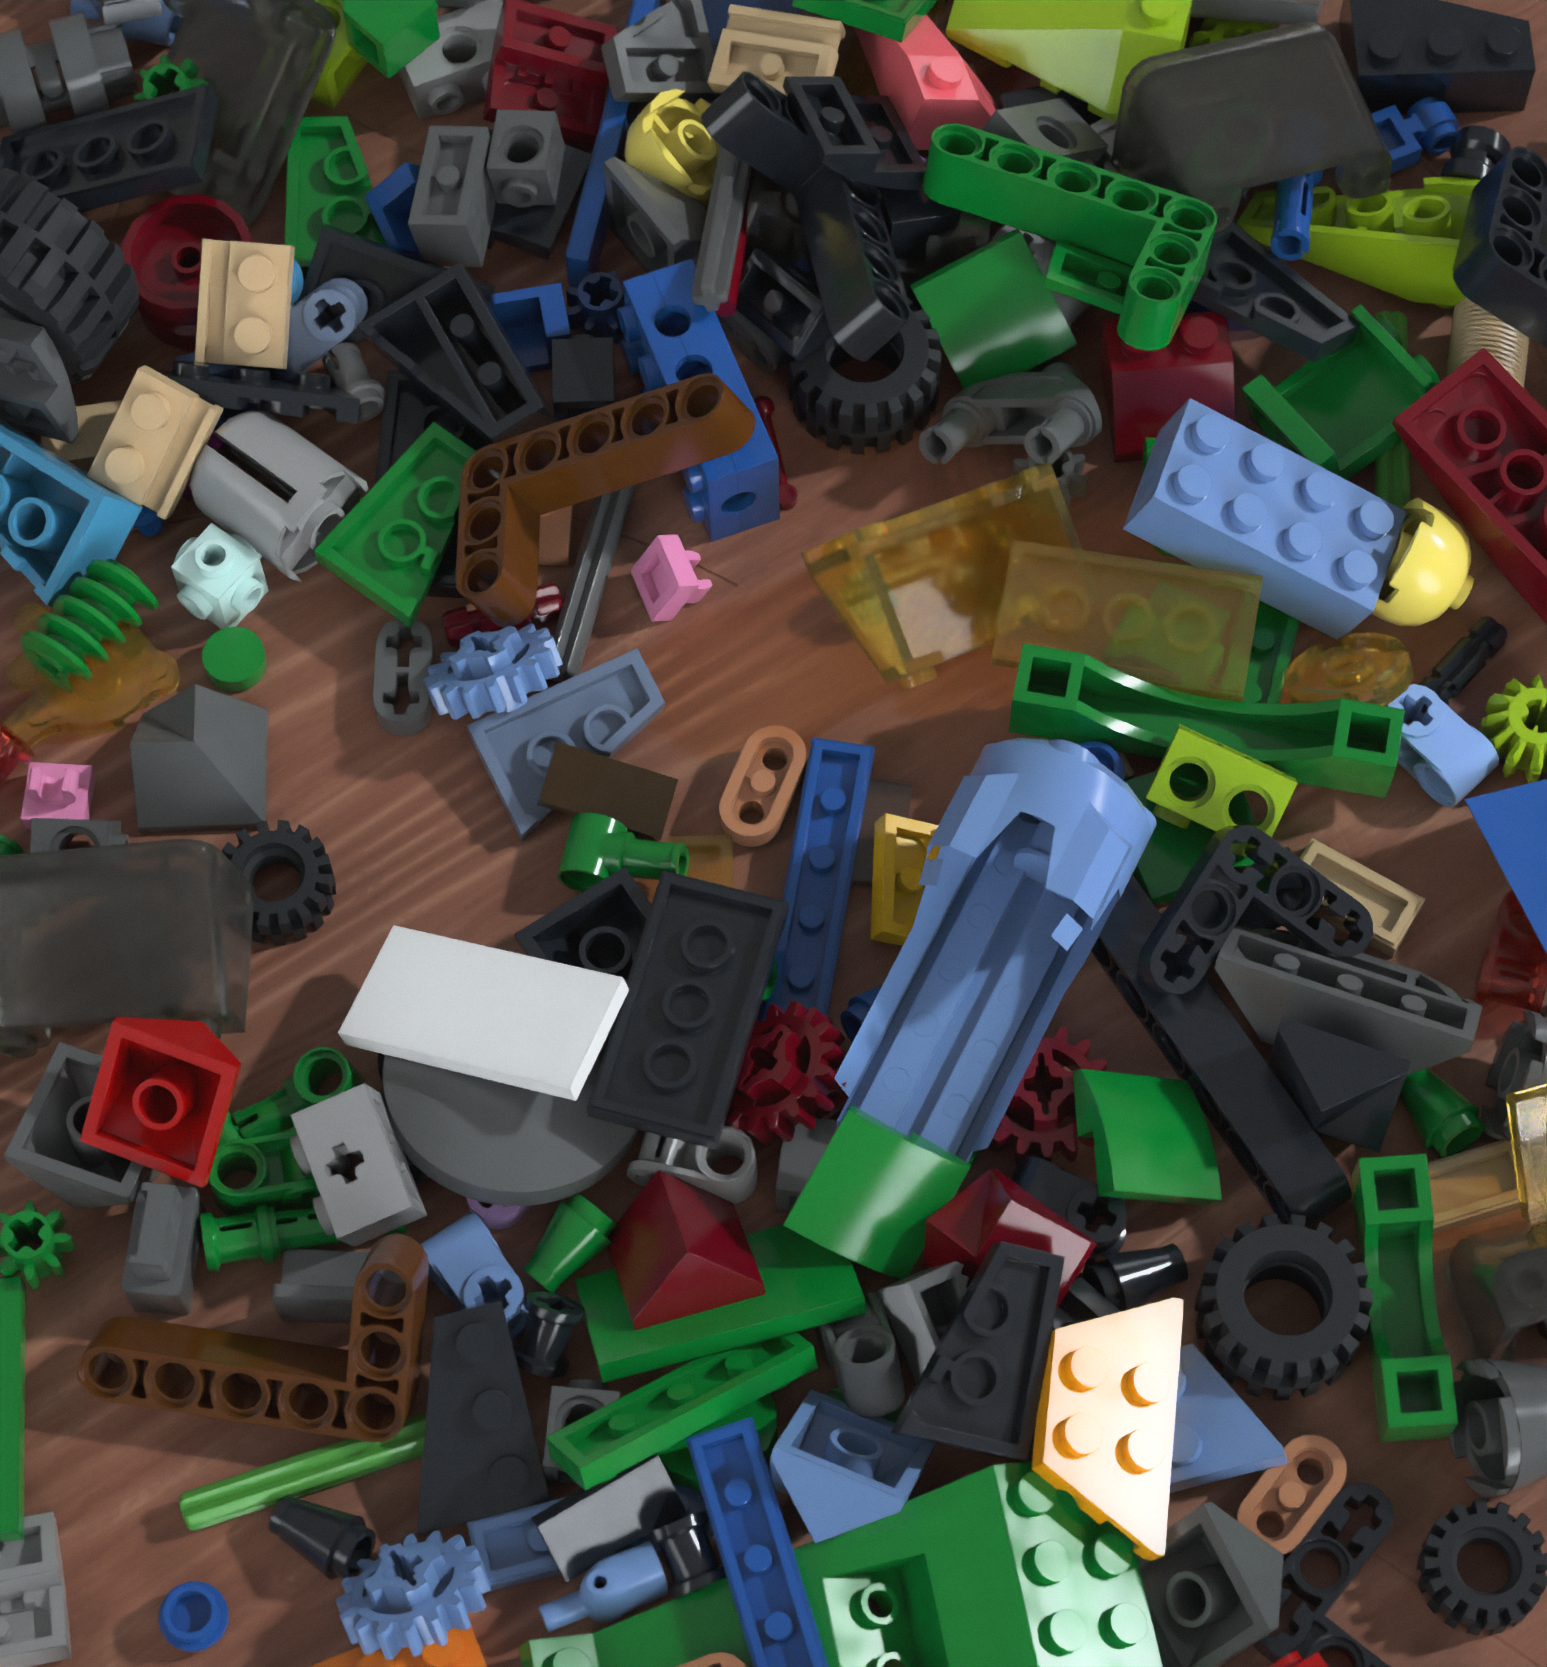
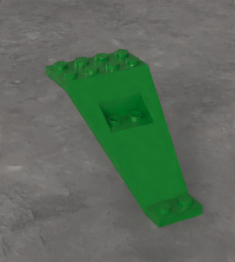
(962, 1578)

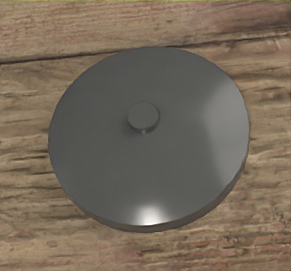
(497, 1137)

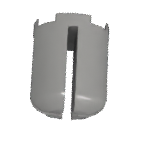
(315, 483)

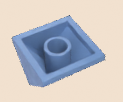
(844, 1466)

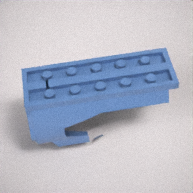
(1001, 930)

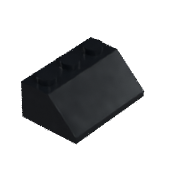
(593, 929)

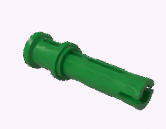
(263, 1234)

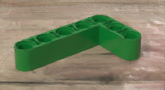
(1086, 208)

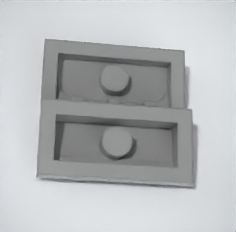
(33, 1597)

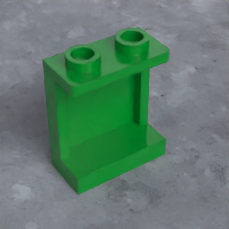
(1345, 403)

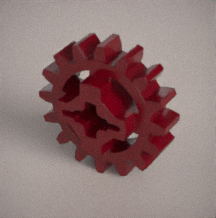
(786, 1073)
(1058, 1083)

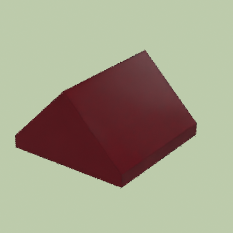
(681, 1253)

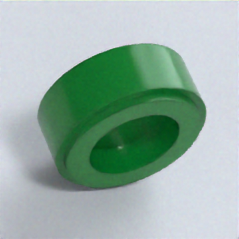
(234, 659)

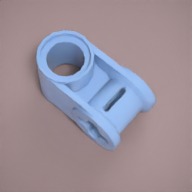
(1441, 747)

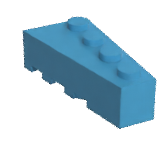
(55, 516)

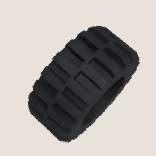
(62, 274)

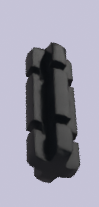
(1465, 659)

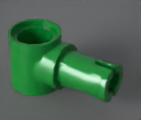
(602, 846)
(299, 1092)

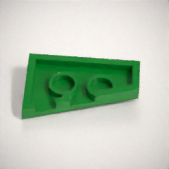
(326, 186)
(401, 526)

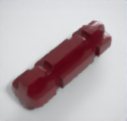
(460, 623)

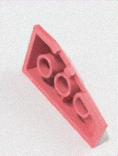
(926, 81)

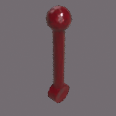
(787, 492)

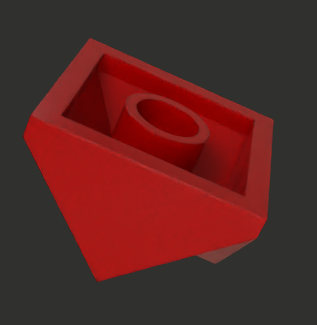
(162, 1096)

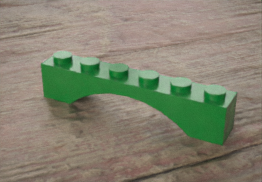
(1319, 743)

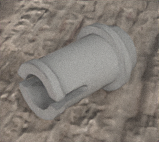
(355, 379)

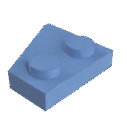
(1215, 1429)

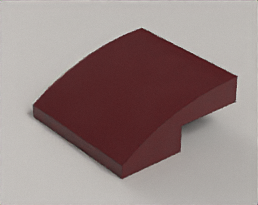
(549, 64)

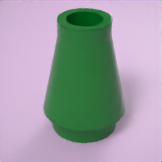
(1440, 1113)
(569, 1242)

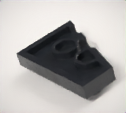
(991, 1360)

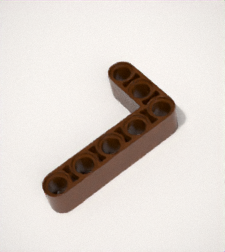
(574, 461)
(280, 1365)

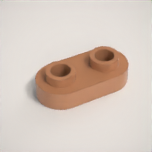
(760, 789)
(1290, 1501)

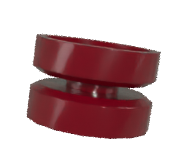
(166, 258)

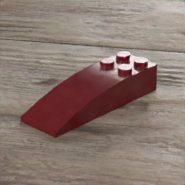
(1488, 459)

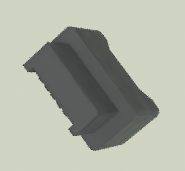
(163, 1249)

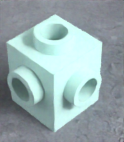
(219, 577)

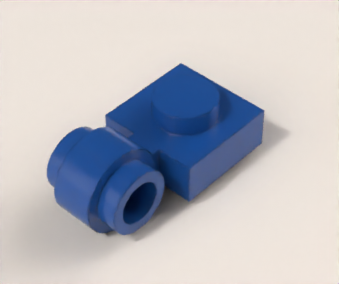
(1428, 128)

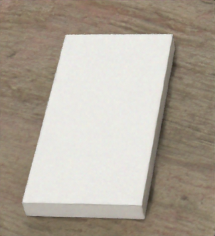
(484, 1012)

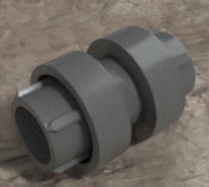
(92, 64)

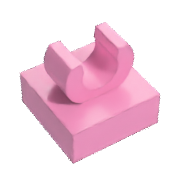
(668, 578)
(58, 792)

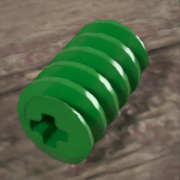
(86, 620)

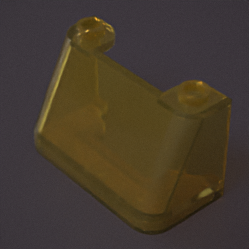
(937, 576)

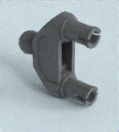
(1028, 408)

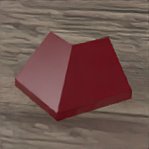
(999, 1211)

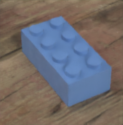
(1263, 511)

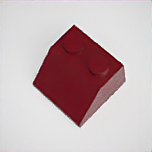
(1151, 386)

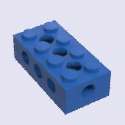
(676, 340)

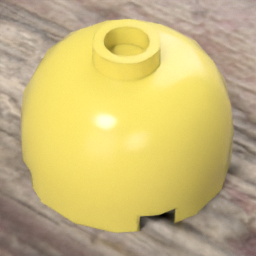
(674, 145)
(1426, 568)

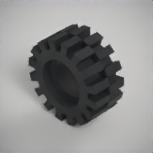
(307, 858)
(1511, 1538)

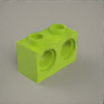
(1228, 775)

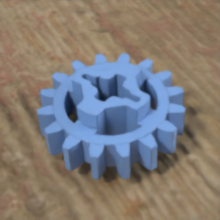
(493, 671)
(413, 1595)

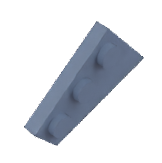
(589, 711)

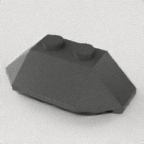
(1351, 997)

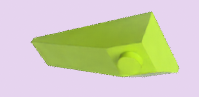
(1072, 43)
(1386, 240)

